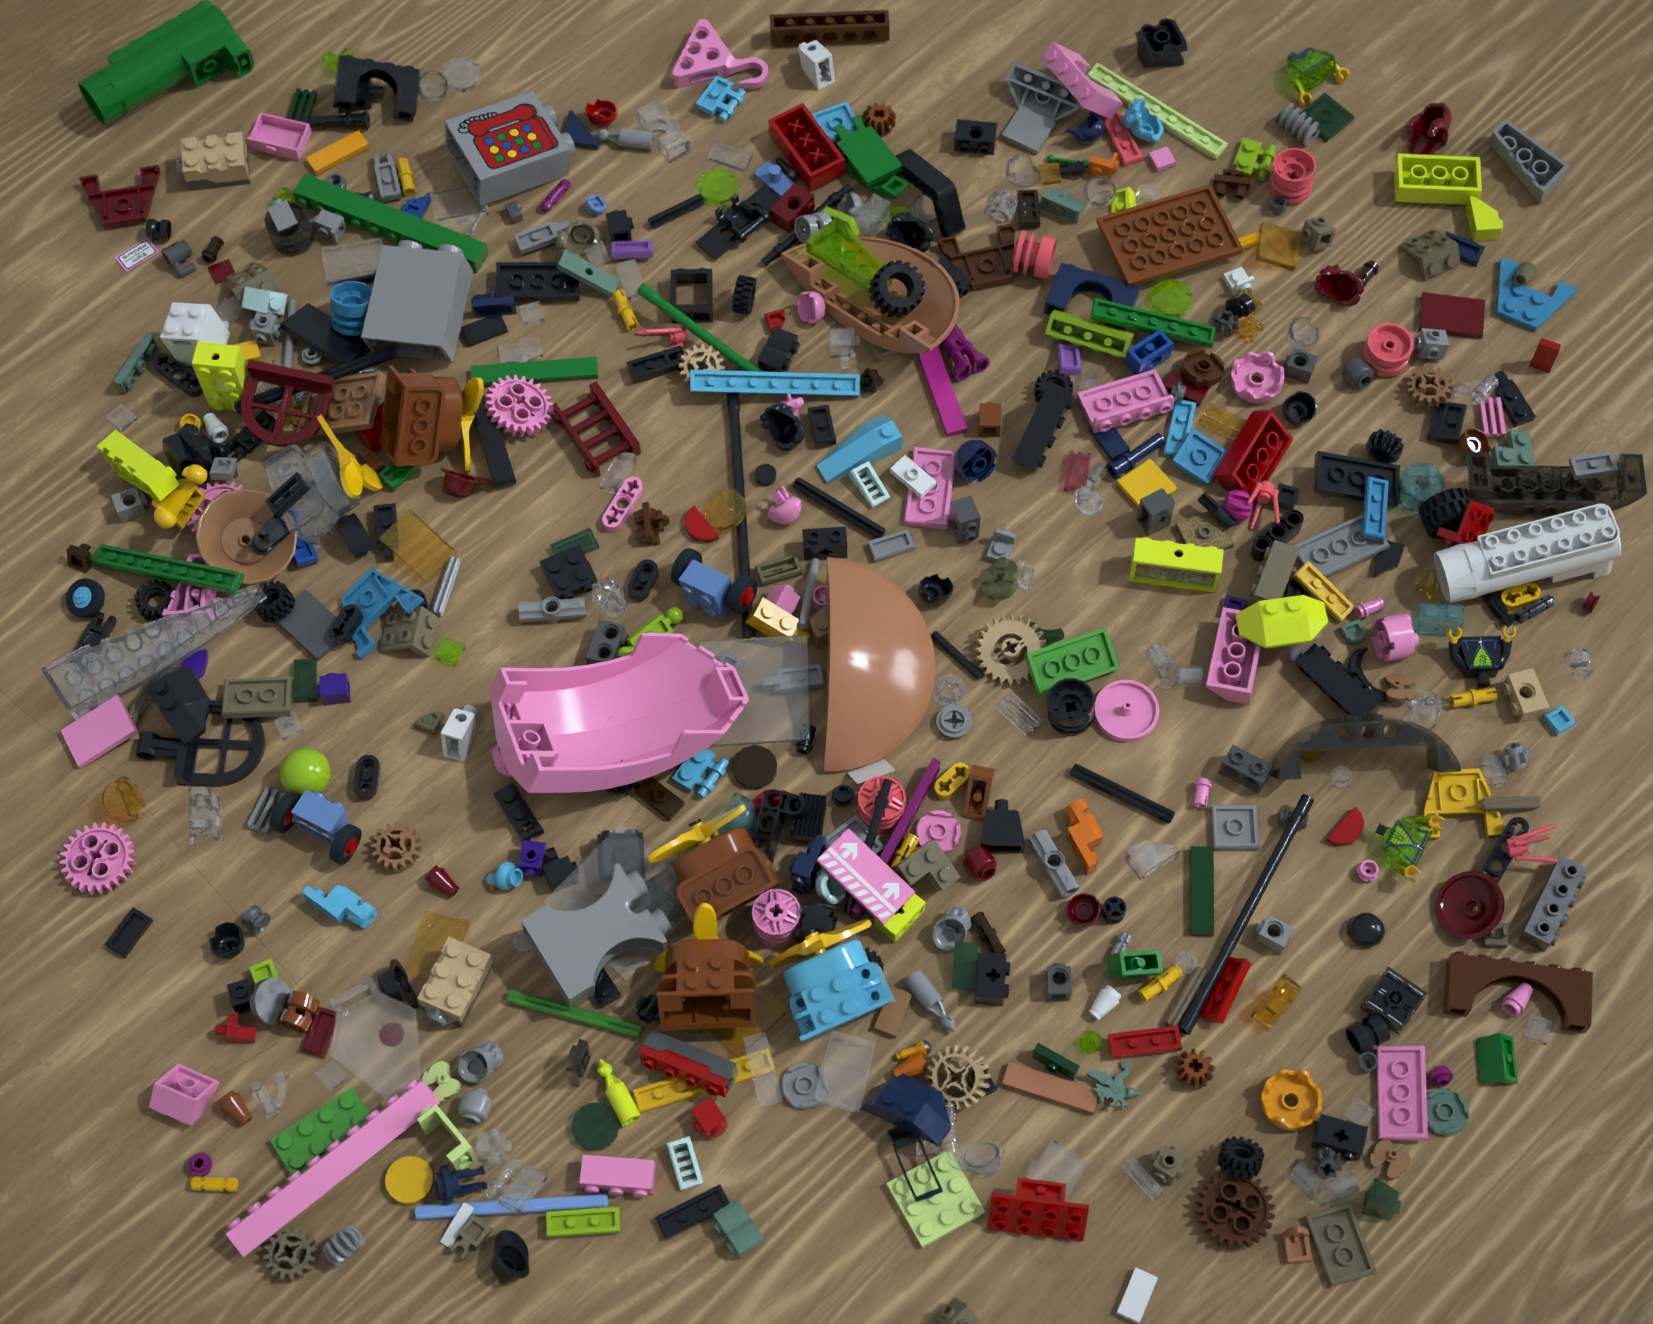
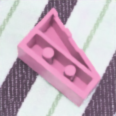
(189, 596)

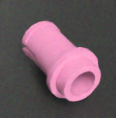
(1363, 610)
(1201, 792)

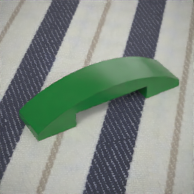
(887, 188)

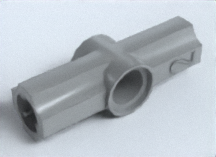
(539, 611)
(1059, 875)

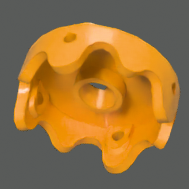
(1293, 1084)

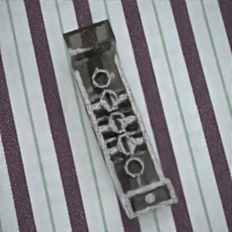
(1552, 488)
(1324, 736)

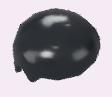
(1299, 408)
(935, 590)
(1366, 930)
(227, 941)

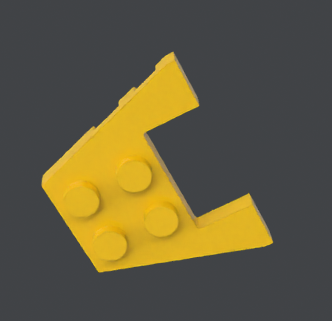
(1459, 794)

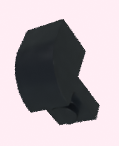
(353, 534)

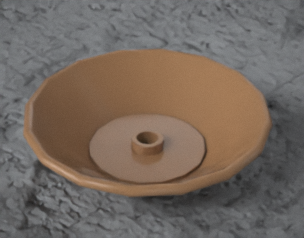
(239, 516)

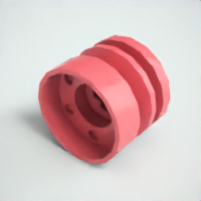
(1293, 175)
(1034, 254)
(895, 807)

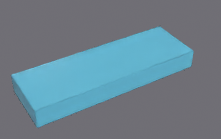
(1179, 426)

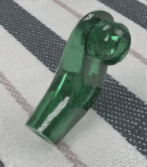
(1050, 636)

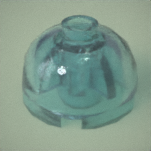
(746, 819)

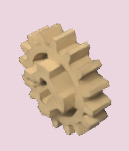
(694, 363)

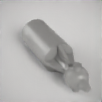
(628, 137)
(929, 998)

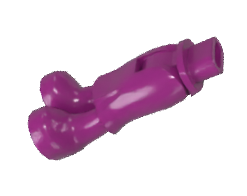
(957, 347)

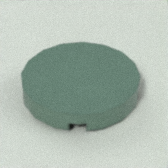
(1446, 1112)

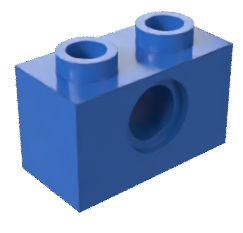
(1149, 352)

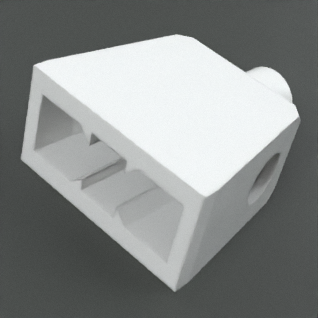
(817, 63)
(459, 733)

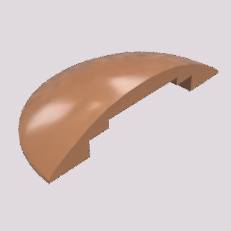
(852, 307)
(876, 666)

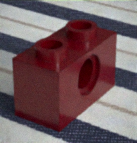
(794, 203)

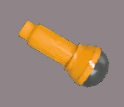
(922, 1046)

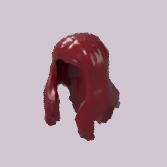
(1429, 129)

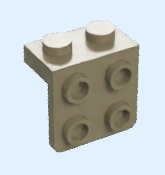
(1434, 252)
(253, 276)
(410, 631)

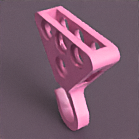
(711, 57)

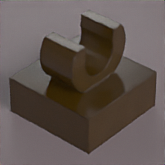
(79, 557)

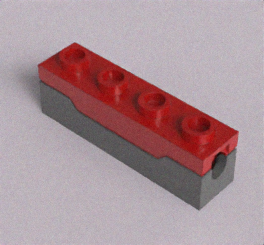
(688, 1063)

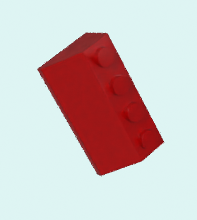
(1254, 452)

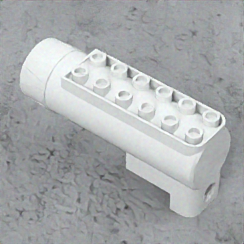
(1548, 547)

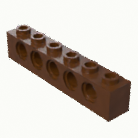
(829, 27)

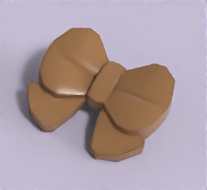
(1397, 692)
(1398, 1161)

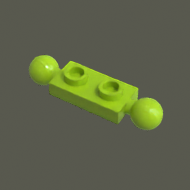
(657, 624)

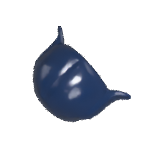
(1089, 130)

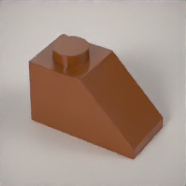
(978, 792)

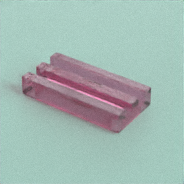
(1079, 457)

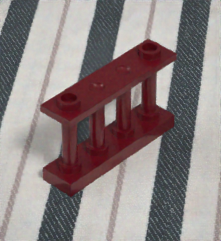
(607, 412)

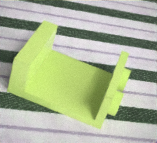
(463, 1154)

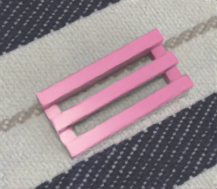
(1500, 418)

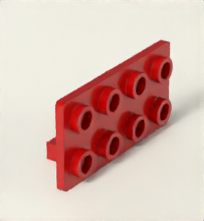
(1039, 1211)

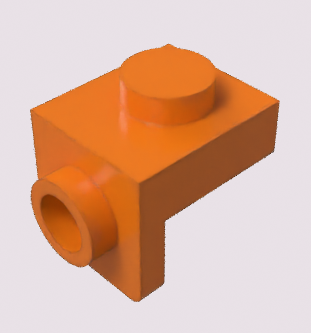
(1100, 166)

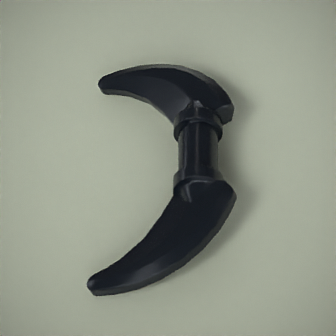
(1355, 669)

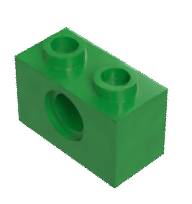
(1134, 964)

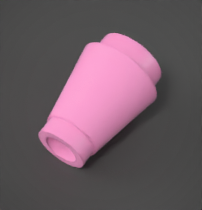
(1517, 1000)

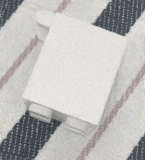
(189, 324)

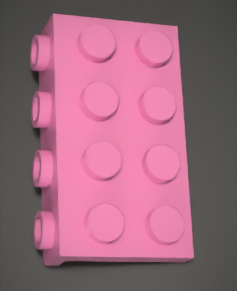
(1125, 401)

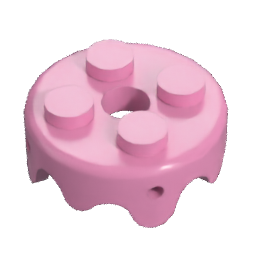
(1261, 366)

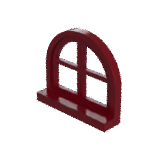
(290, 379)

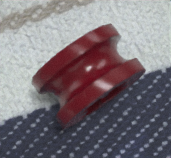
(1590, 602)

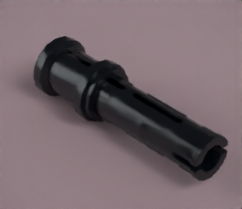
(348, 120)

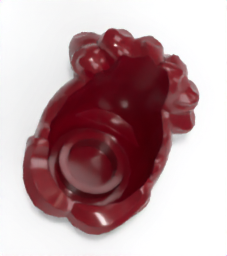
(1339, 285)

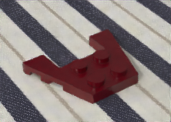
(123, 205)

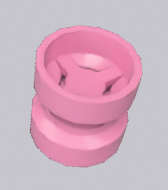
(819, 596)

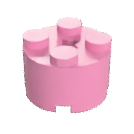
(1394, 637)

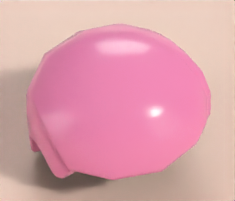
(811, 307)

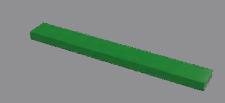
(168, 569)

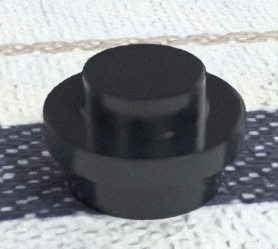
(842, 795)

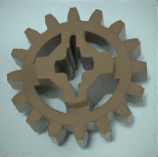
(299, 1250)

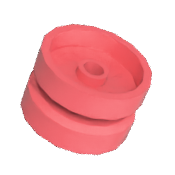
(1388, 349)

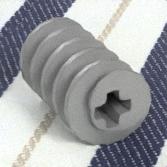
(1297, 124)

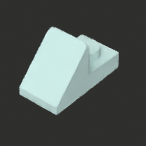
(264, 300)

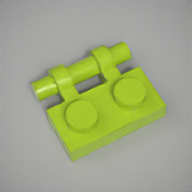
(1249, 153)

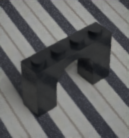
(402, 80)

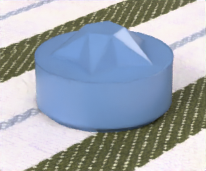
(595, 205)

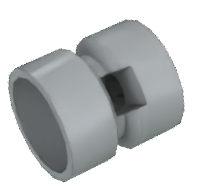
(810, 224)

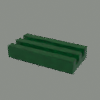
(304, 94)

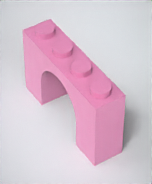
(1071, 71)

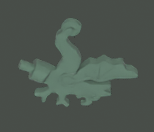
(1113, 1089)

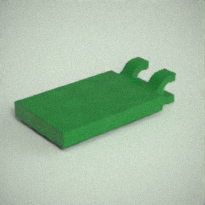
(867, 153)

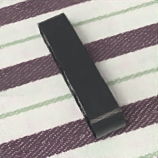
(494, 449)

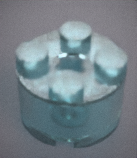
(1419, 484)

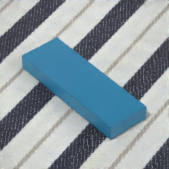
(1375, 508)

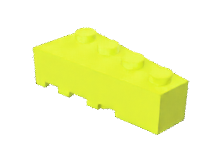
(137, 466)

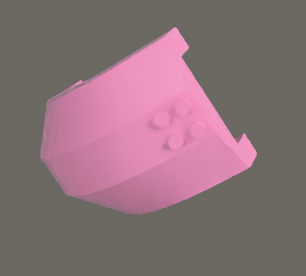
(665, 706)

